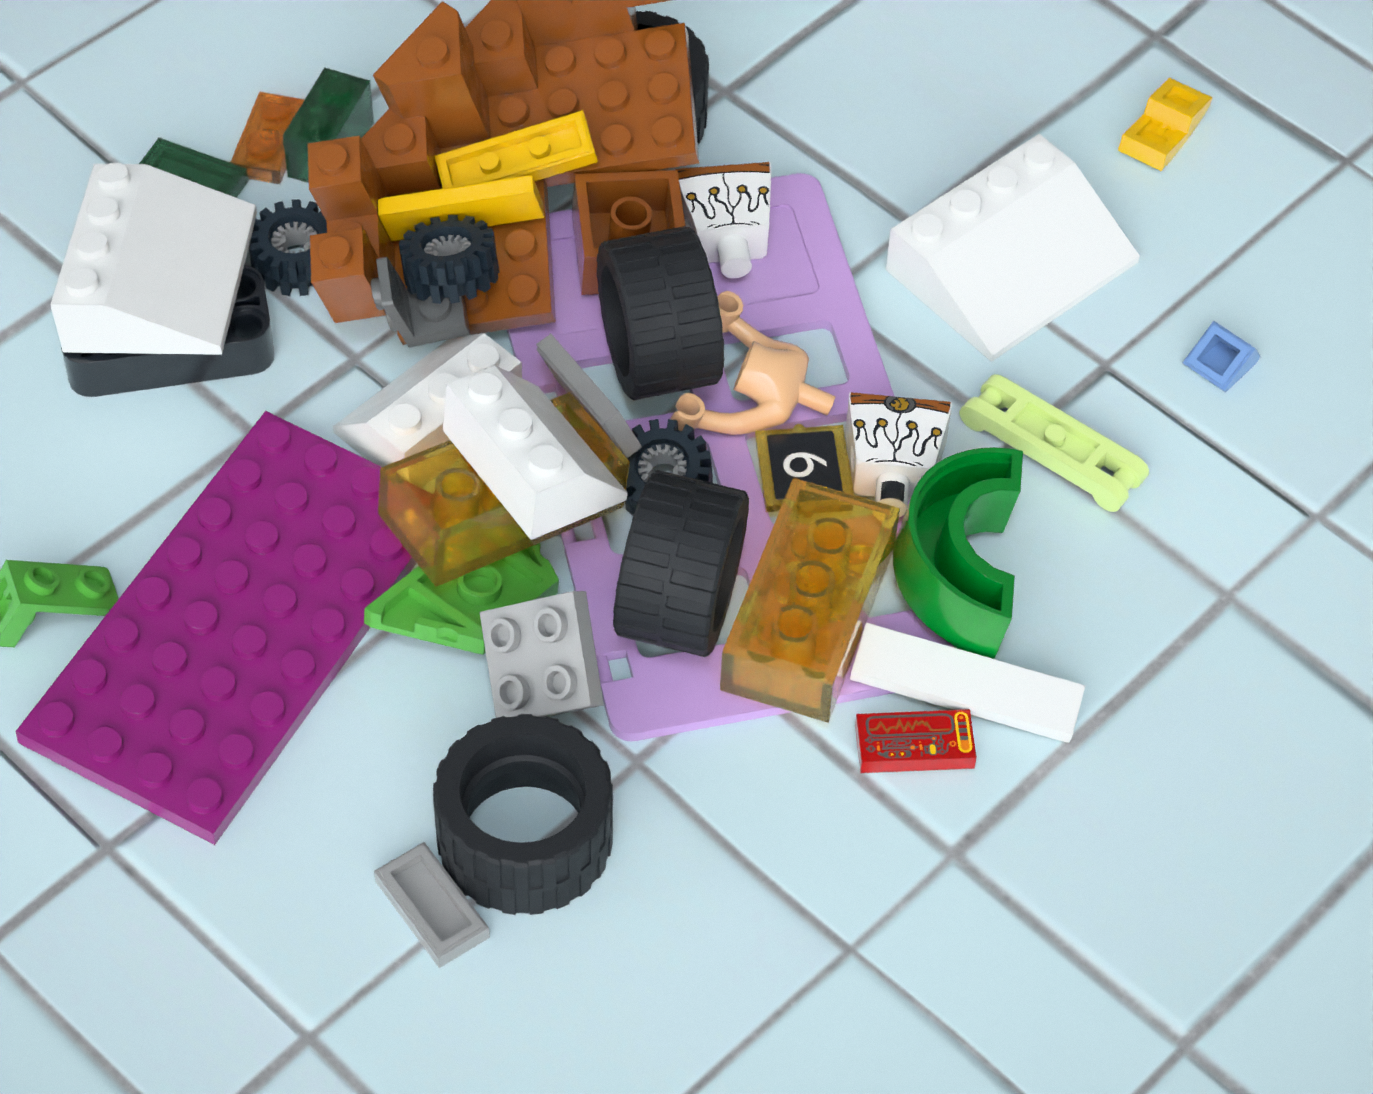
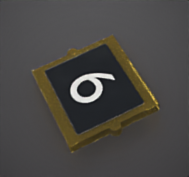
(804, 454)

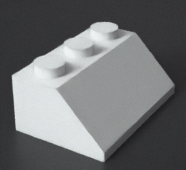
(410, 409)
(526, 451)

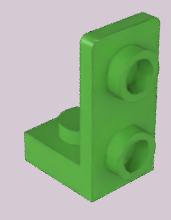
(50, 588)

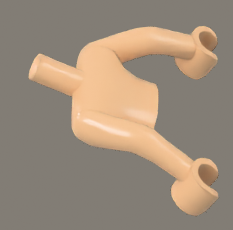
(770, 376)

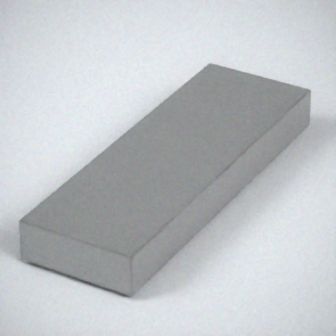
(588, 395)

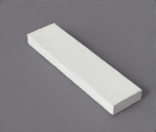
(967, 681)

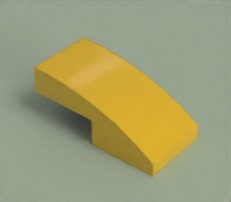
(1166, 124)

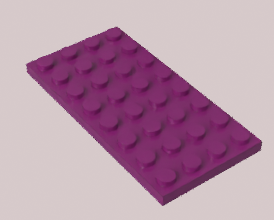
(226, 632)

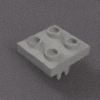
(542, 656)

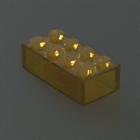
(454, 519)
(809, 600)

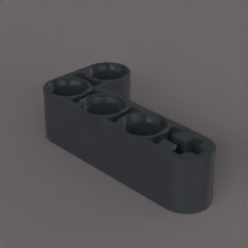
(245, 352)

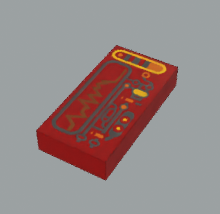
(915, 741)

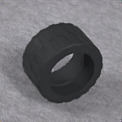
(660, 312)
(680, 563)
(513, 755)

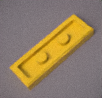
(532, 151)
(490, 201)

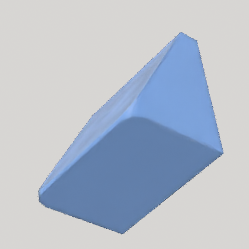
(1221, 357)

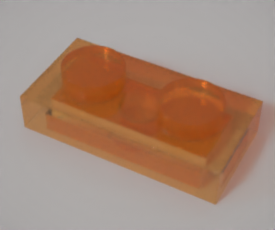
(262, 138)

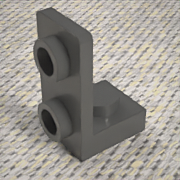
(416, 319)

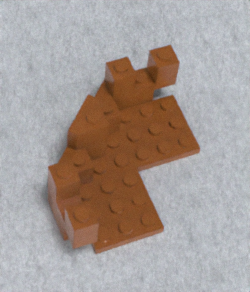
(481, 81)

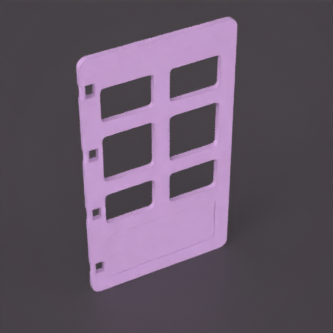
(791, 290)

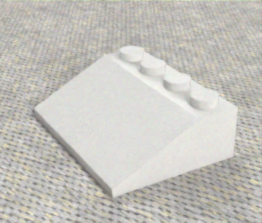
(1010, 248)
(151, 264)

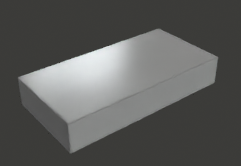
(431, 904)

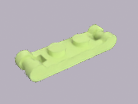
(1055, 441)

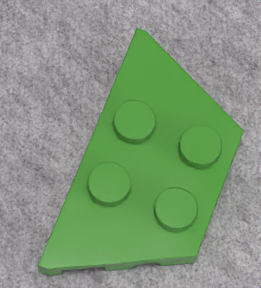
(452, 610)

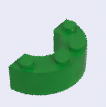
(936, 565)

